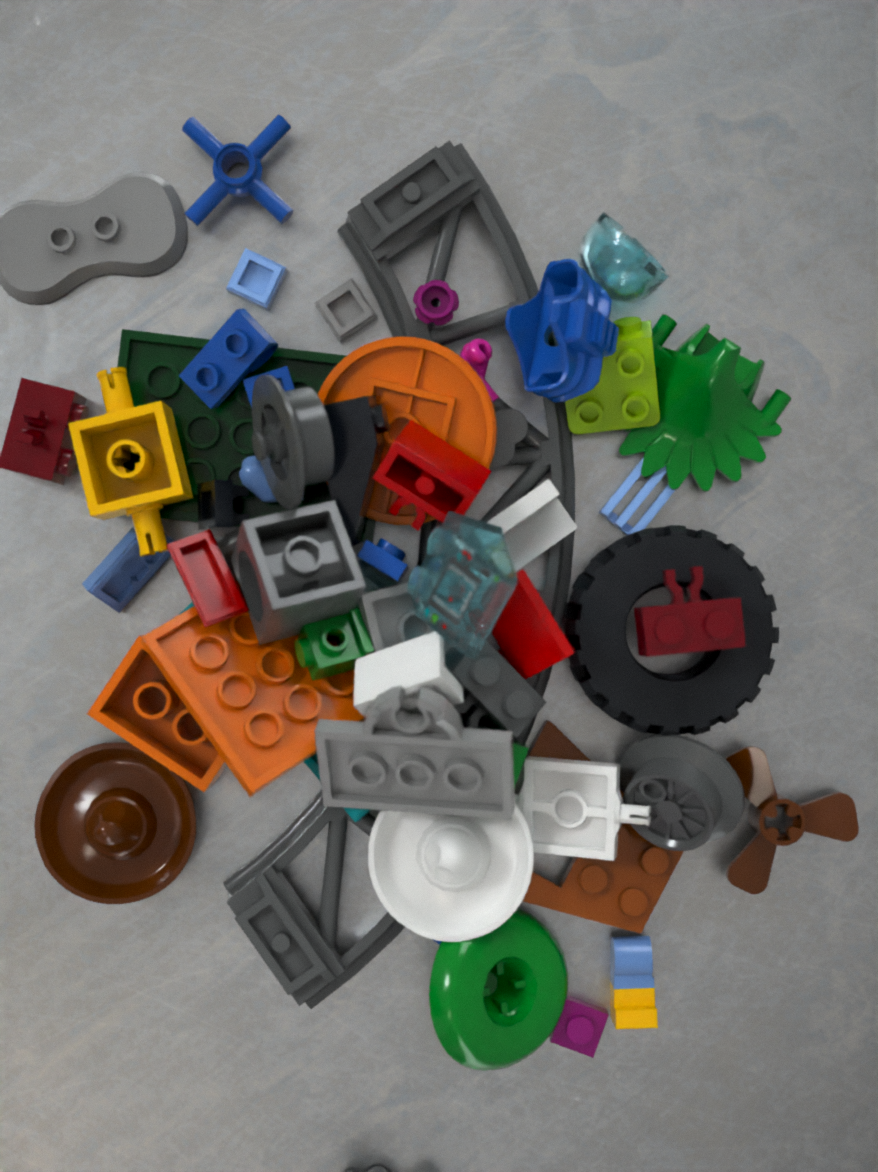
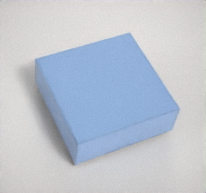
(256, 279)

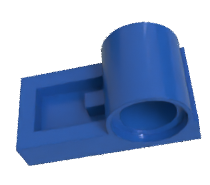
(228, 357)

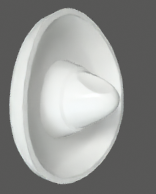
(450, 872)

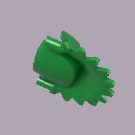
(704, 410)

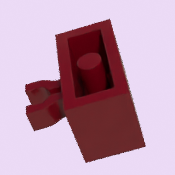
(39, 433)
(689, 624)

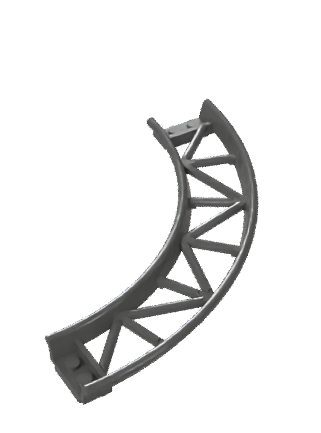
(376, 229)

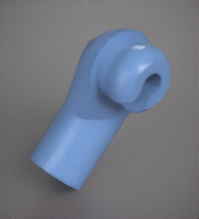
(254, 479)

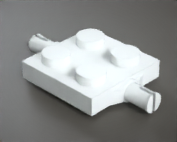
(575, 807)

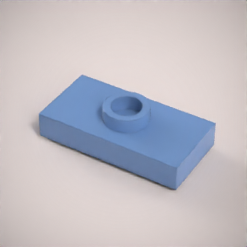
(124, 572)

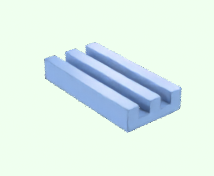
(621, 521)

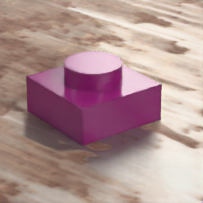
(580, 1026)

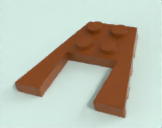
(603, 890)

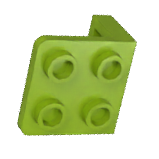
(626, 387)

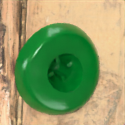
(498, 993)

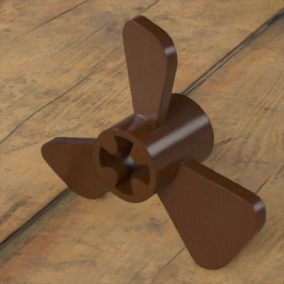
(825, 816)

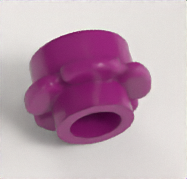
(435, 290)

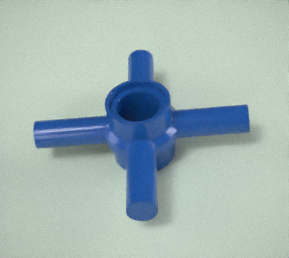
(230, 154)

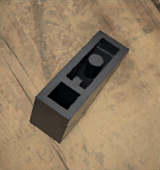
(358, 448)

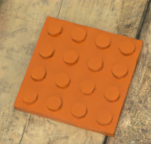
(249, 695)

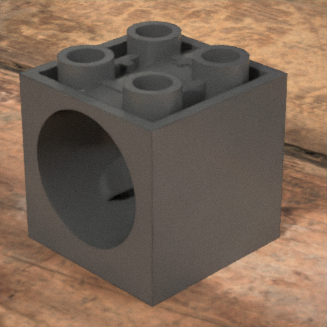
(296, 570)

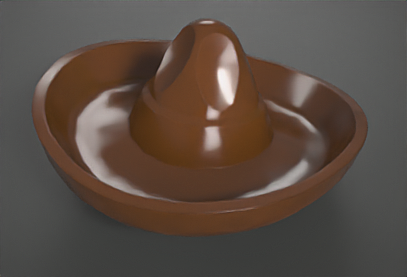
(114, 824)

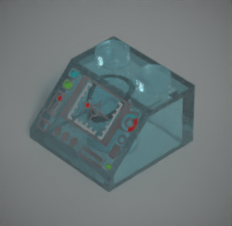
(463, 581)

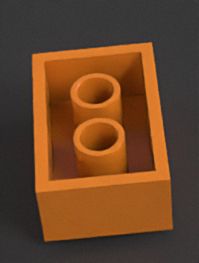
(153, 718)

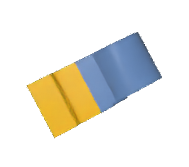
(632, 983)

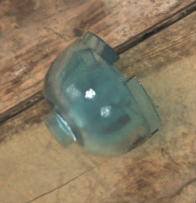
(619, 262)

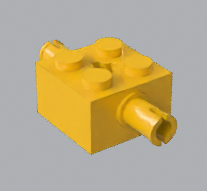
(107, 442)

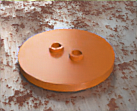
(423, 385)

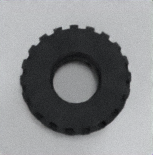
(610, 672)

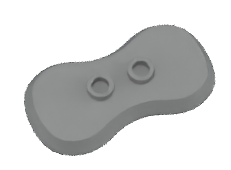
(122, 229)

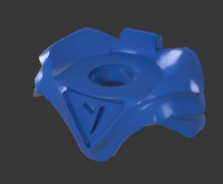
(579, 318)

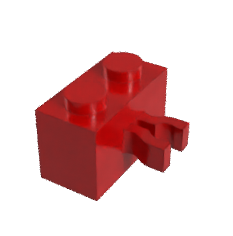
(429, 475)

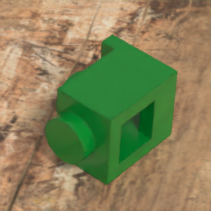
(328, 660)

